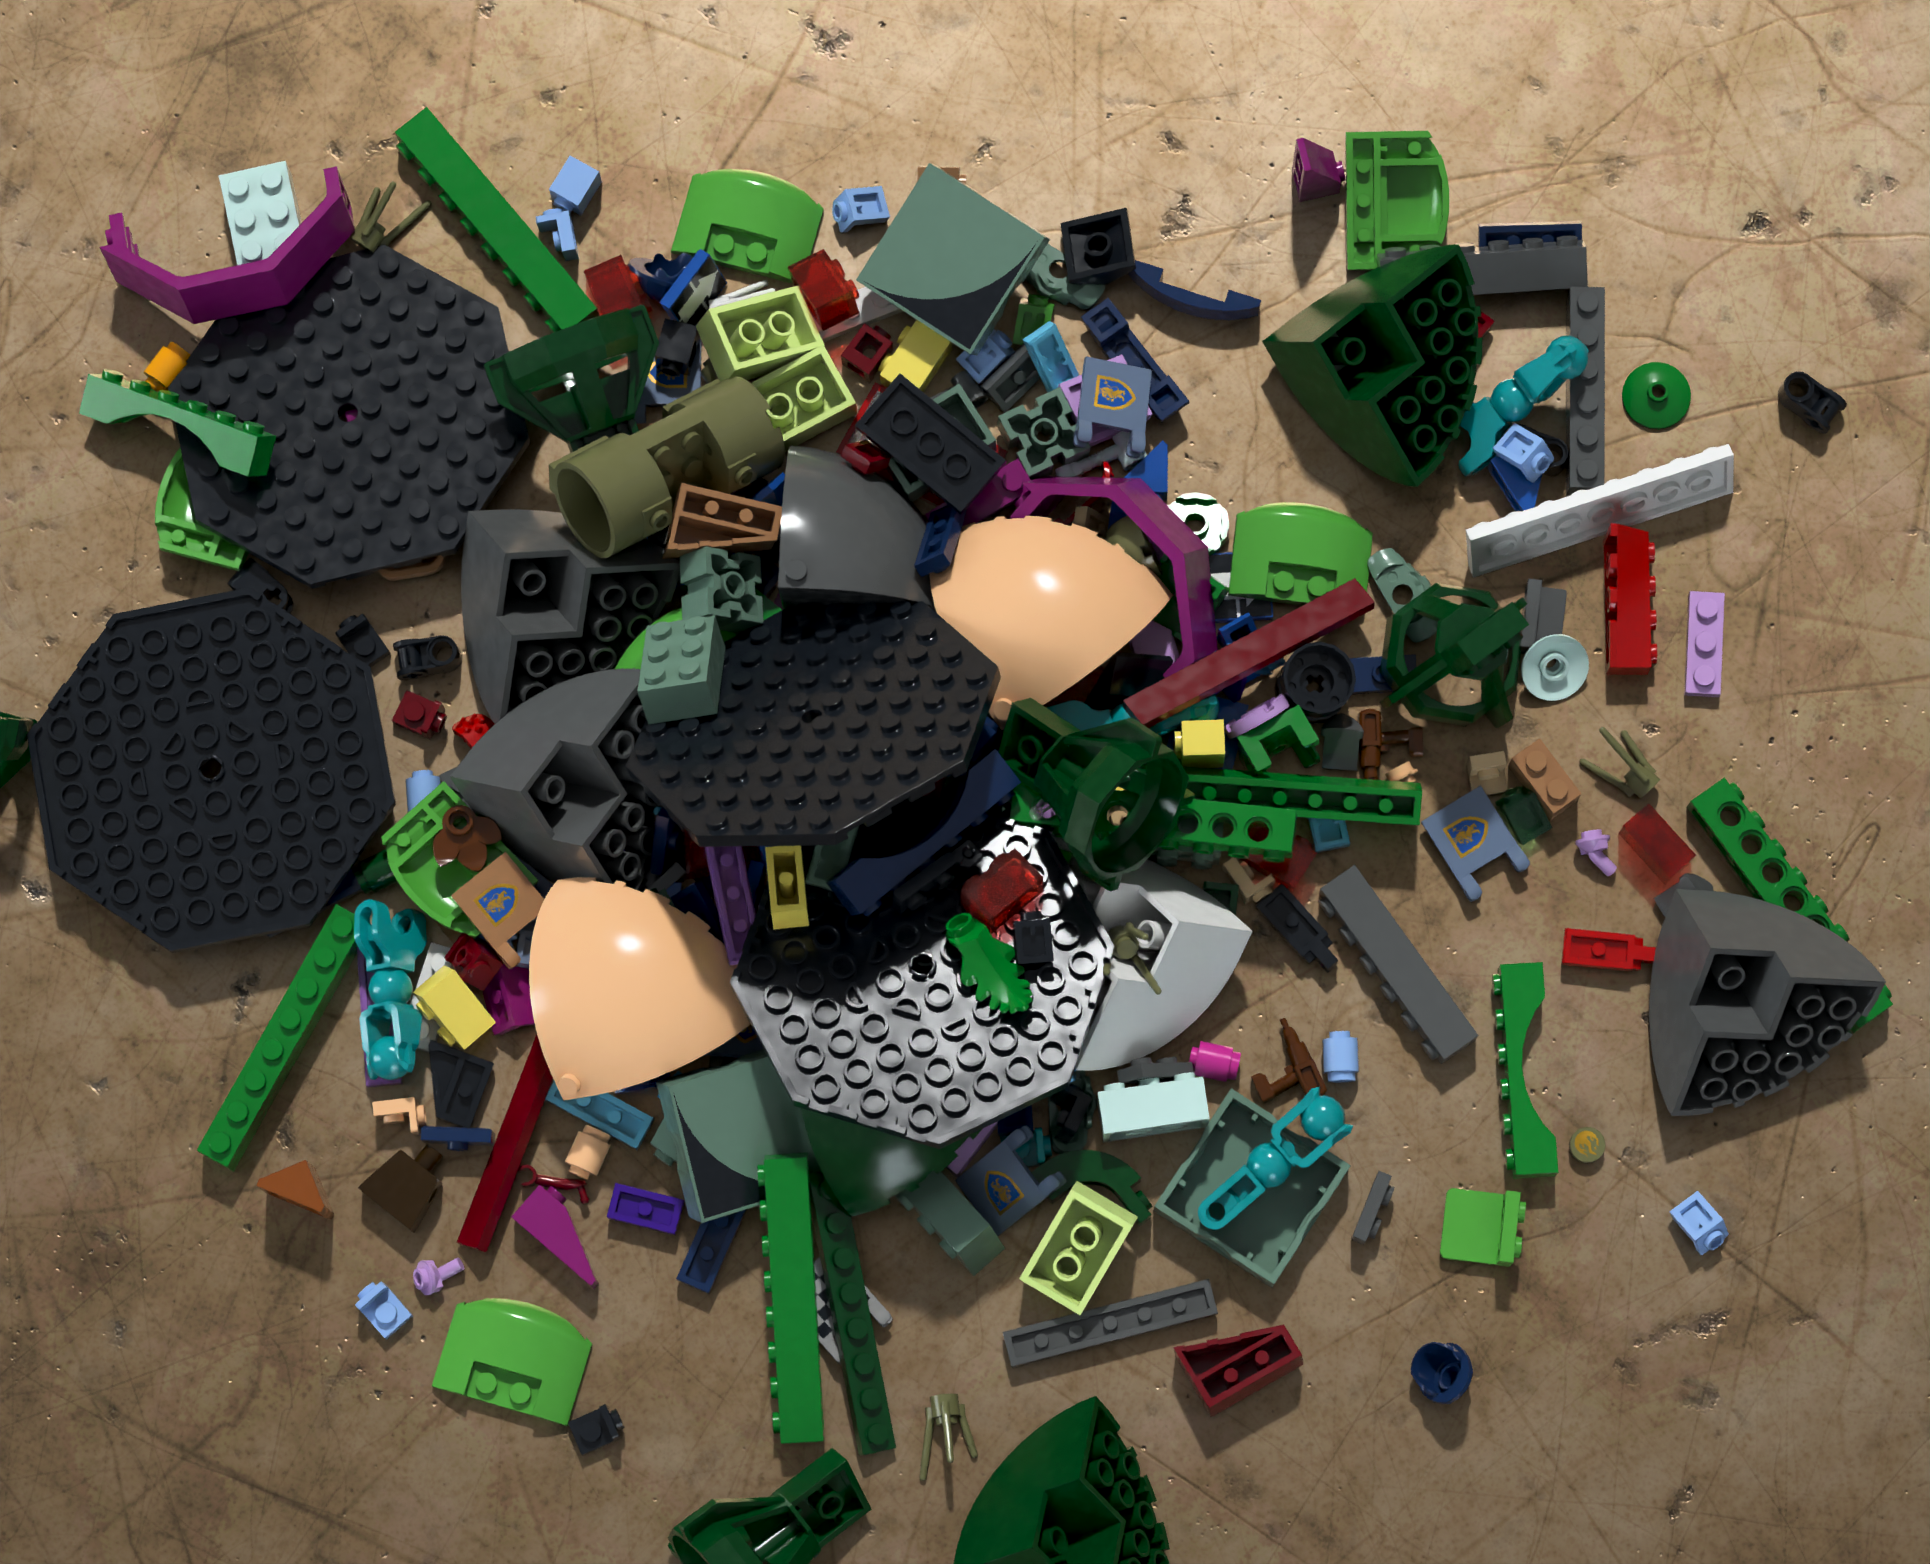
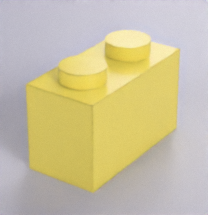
(917, 357)
(1200, 743)
(787, 887)
(453, 1008)

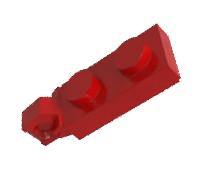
(1605, 950)

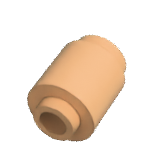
(588, 1152)

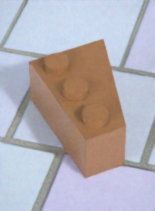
(721, 522)

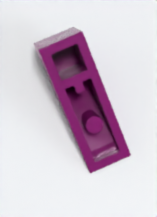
(1315, 171)
(997, 495)
(553, 1226)

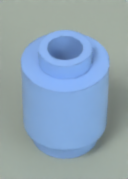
(420, 786)
(1340, 1057)

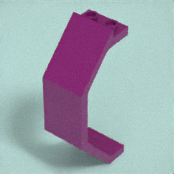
(243, 286)
(1165, 529)

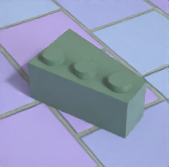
(954, 1220)

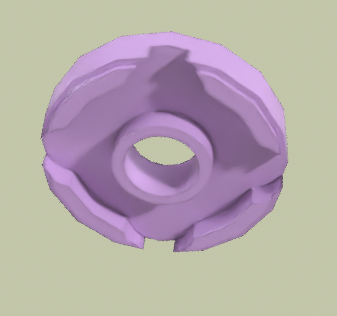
(1256, 716)

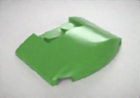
(1393, 194)
(748, 222)
(179, 529)
(1296, 553)
(416, 870)
(514, 1358)

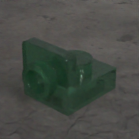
(1523, 813)

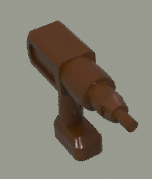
(1376, 742)
(1301, 1071)

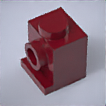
(867, 338)
(474, 960)

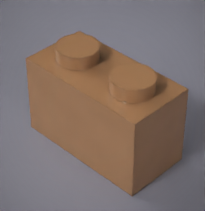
(1542, 774)

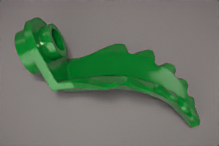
(988, 965)

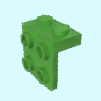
(1482, 1227)

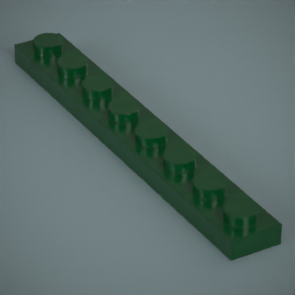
(851, 1319)

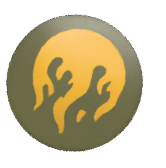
(1587, 1145)

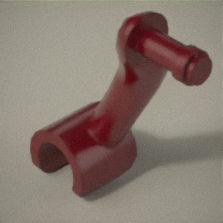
(555, 1182)

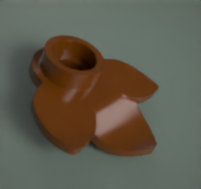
(467, 843)

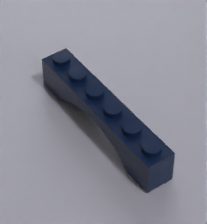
(979, 788)

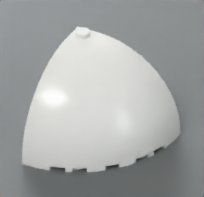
(1188, 952)

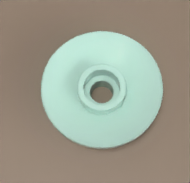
(1562, 678)

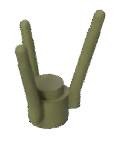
(370, 233)
(1640, 777)
(1126, 947)
(945, 1410)

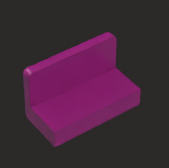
(509, 999)

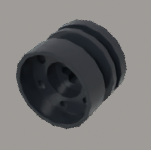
(1326, 667)

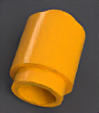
(166, 366)

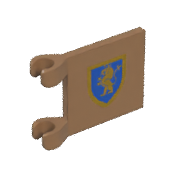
(500, 904)

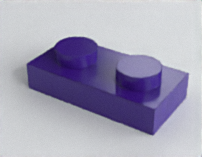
(645, 1209)

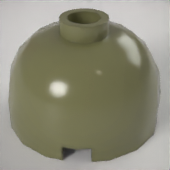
(1134, 542)

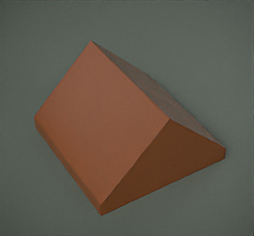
(300, 1187)

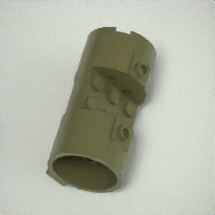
(629, 483)

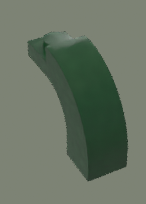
(1101, 1170)

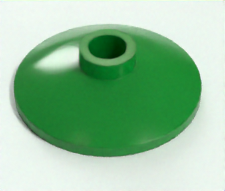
(1654, 411)

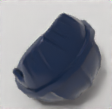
(658, 273)
(1442, 1371)

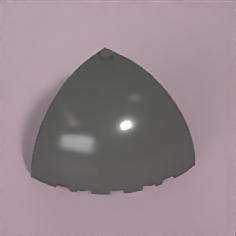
(846, 535)
(548, 606)
(561, 780)
(1747, 998)

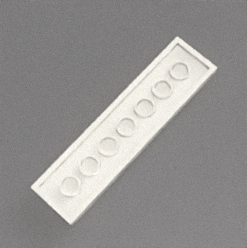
(1591, 511)

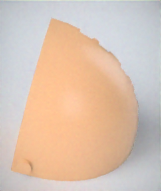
(1043, 603)
(625, 987)

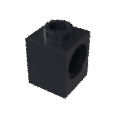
(676, 348)

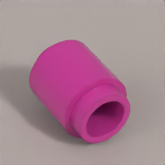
(1215, 1061)

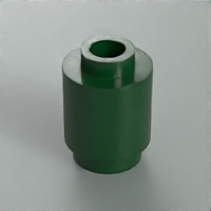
(374, 873)

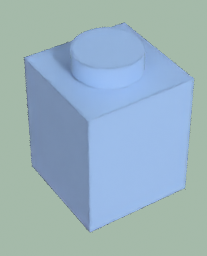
(574, 186)

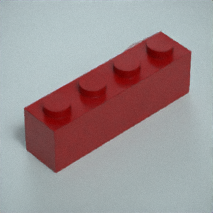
(1628, 601)

